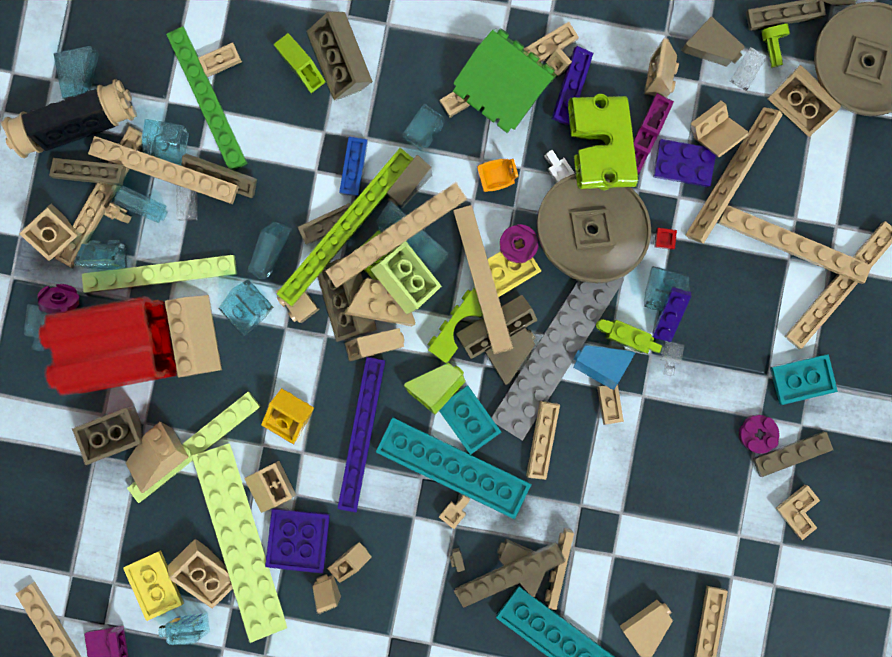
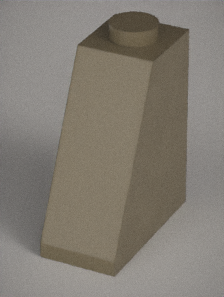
(714, 44)
(410, 182)
(509, 361)
(511, 551)

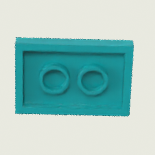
(803, 379)
(469, 420)

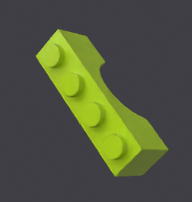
(444, 344)

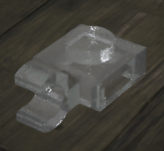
(672, 354)

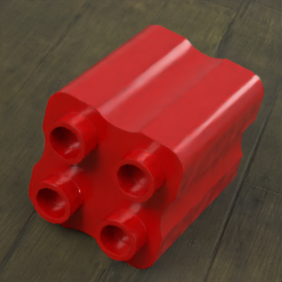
(108, 346)

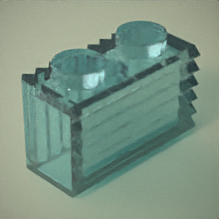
(423, 127)

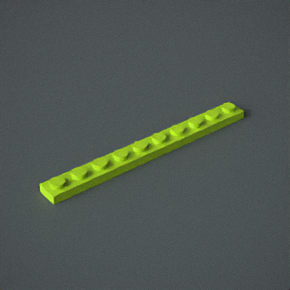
(344, 228)

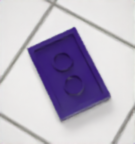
(684, 163)

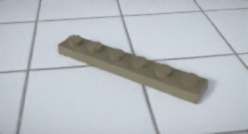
(509, 575)

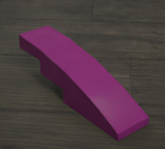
(650, 128)

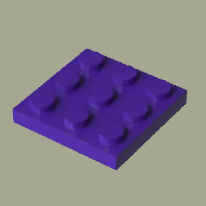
(297, 540)

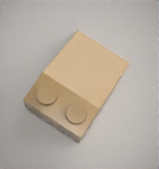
(662, 70)
(156, 456)
(201, 574)

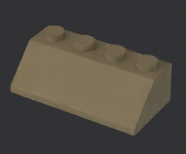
(339, 55)
(338, 300)

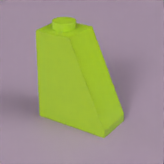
(299, 62)
(436, 386)

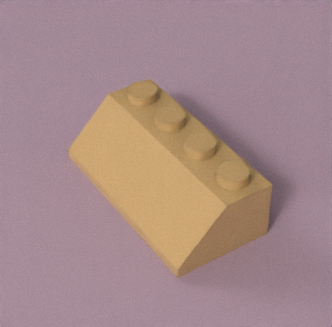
(193, 335)

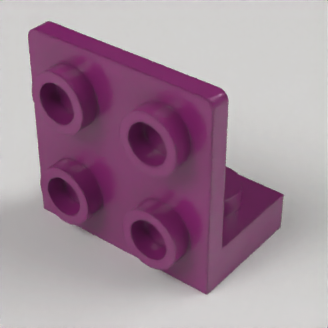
(106, 642)

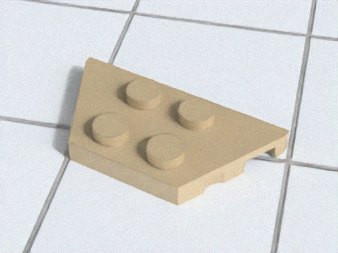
(376, 303)

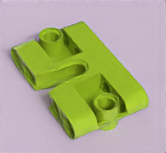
(612, 126)

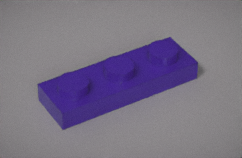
(671, 314)

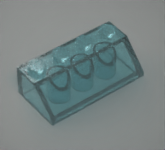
(422, 244)

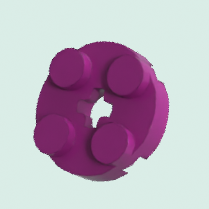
(529, 241)
(49, 299)
(770, 434)

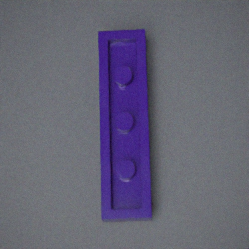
(572, 83)

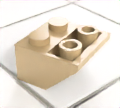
(270, 486)

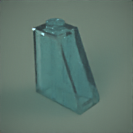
(76, 70)
(140, 204)
(268, 249)

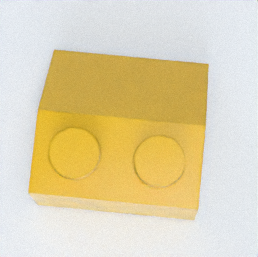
(287, 416)

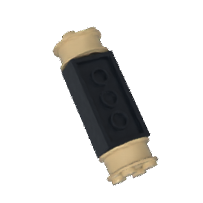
(69, 119)

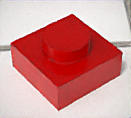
(665, 238)

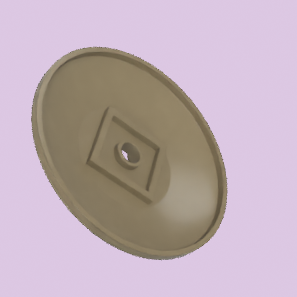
(839, 56)
(620, 226)

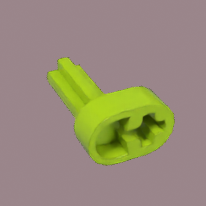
(771, 37)

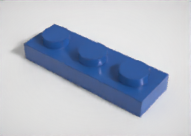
(353, 166)

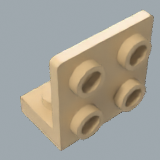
(717, 130)

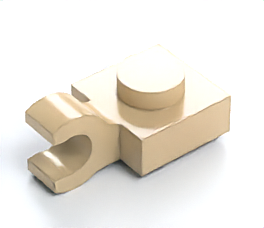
(116, 212)
(454, 512)

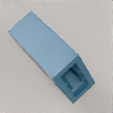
(603, 364)

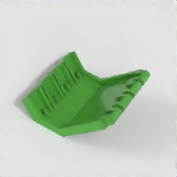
(503, 79)

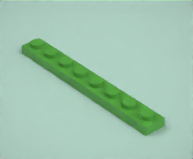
(207, 98)

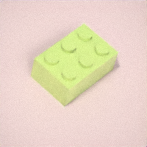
(406, 278)

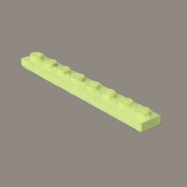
(159, 274)
(206, 438)

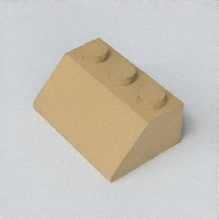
(804, 101)

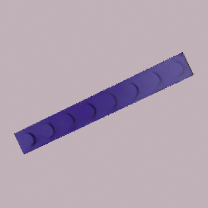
(361, 434)

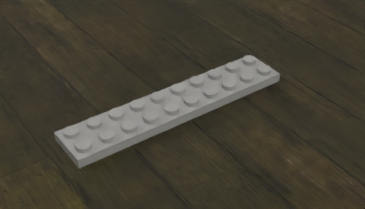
(553, 355)

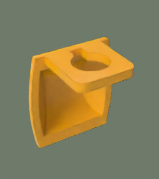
(497, 174)

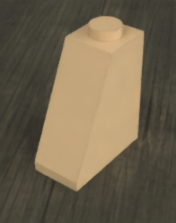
(374, 344)
(648, 628)

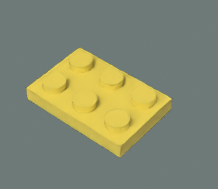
(509, 274)
(152, 585)

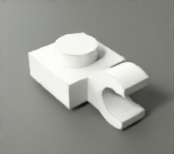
(559, 169)

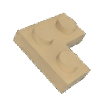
(794, 511)

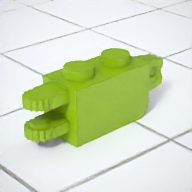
(628, 336)

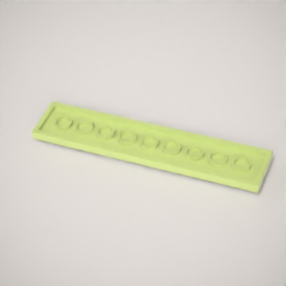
(239, 542)

